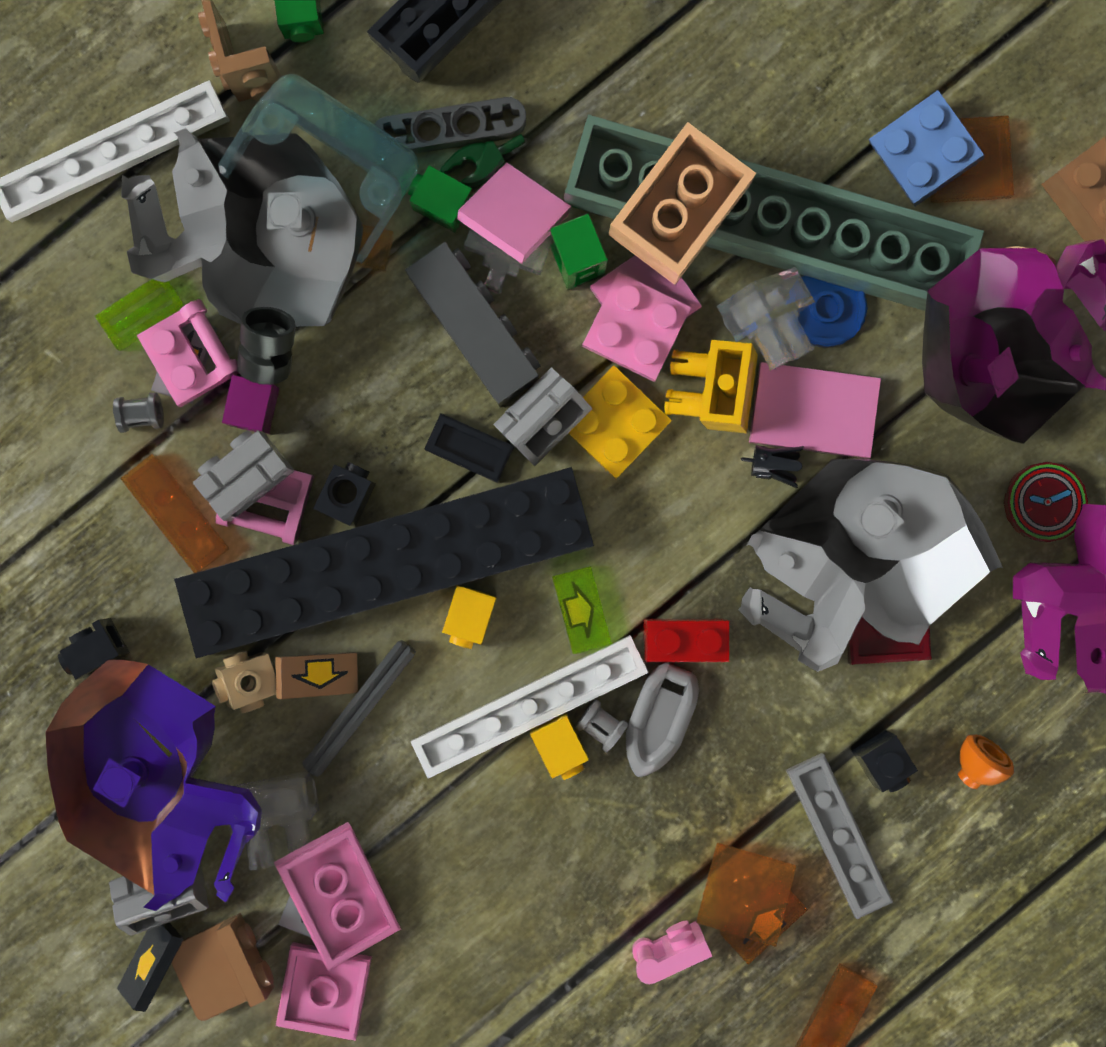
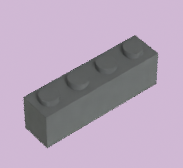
(473, 324)

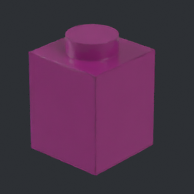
(250, 405)

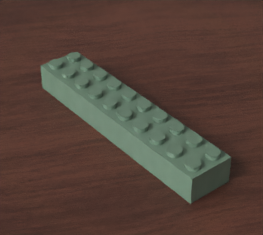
(788, 220)

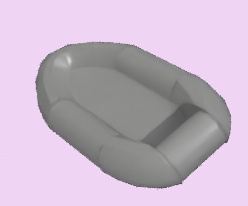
(660, 719)

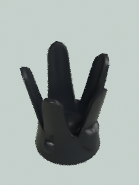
(771, 463)

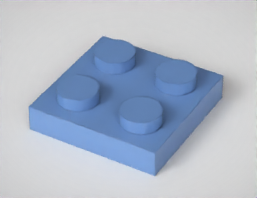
(926, 148)

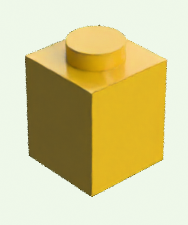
(468, 616)
(560, 747)

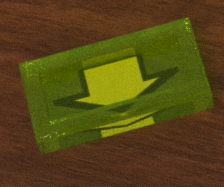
(581, 610)

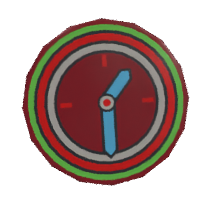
(1045, 501)

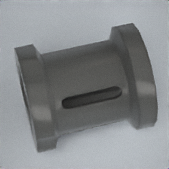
(138, 412)

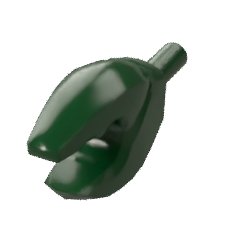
(485, 156)

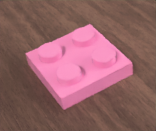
(636, 326)

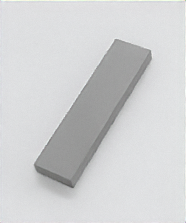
(839, 836)

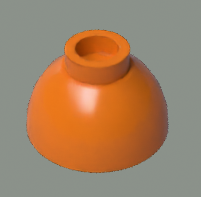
(983, 762)

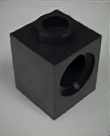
(330, 504)

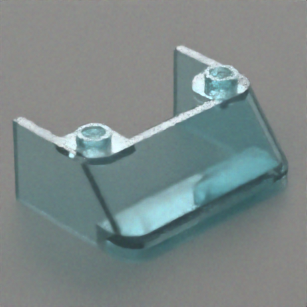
(300, 103)

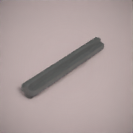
(358, 708)

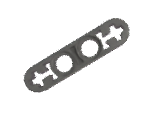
(448, 118)

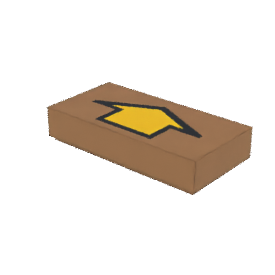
(316, 675)

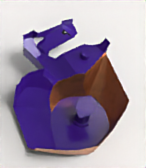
(131, 800)

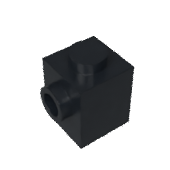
(885, 762)

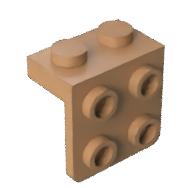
(245, 73)
(222, 968)

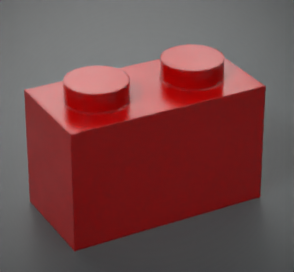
(686, 640)

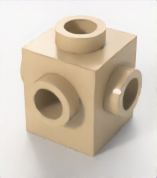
(259, 685)

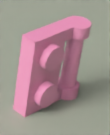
(177, 359)
(288, 495)
(671, 953)

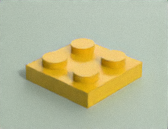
(619, 424)

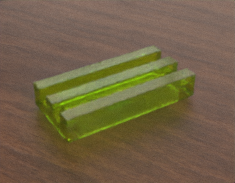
(129, 300)

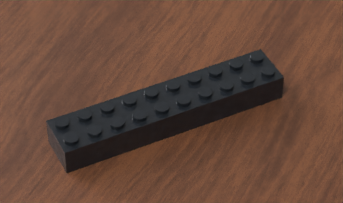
(383, 562)

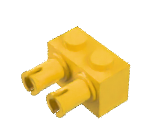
(727, 389)

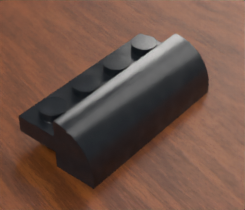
(426, 31)

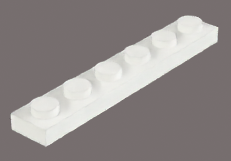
(109, 151)
(529, 706)

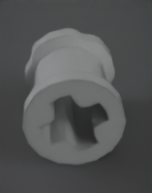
(601, 725)

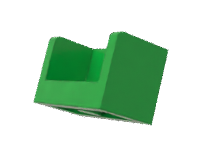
(578, 251)

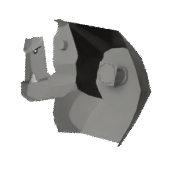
(250, 228)
(871, 546)

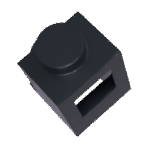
(92, 649)

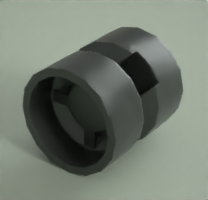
(266, 345)

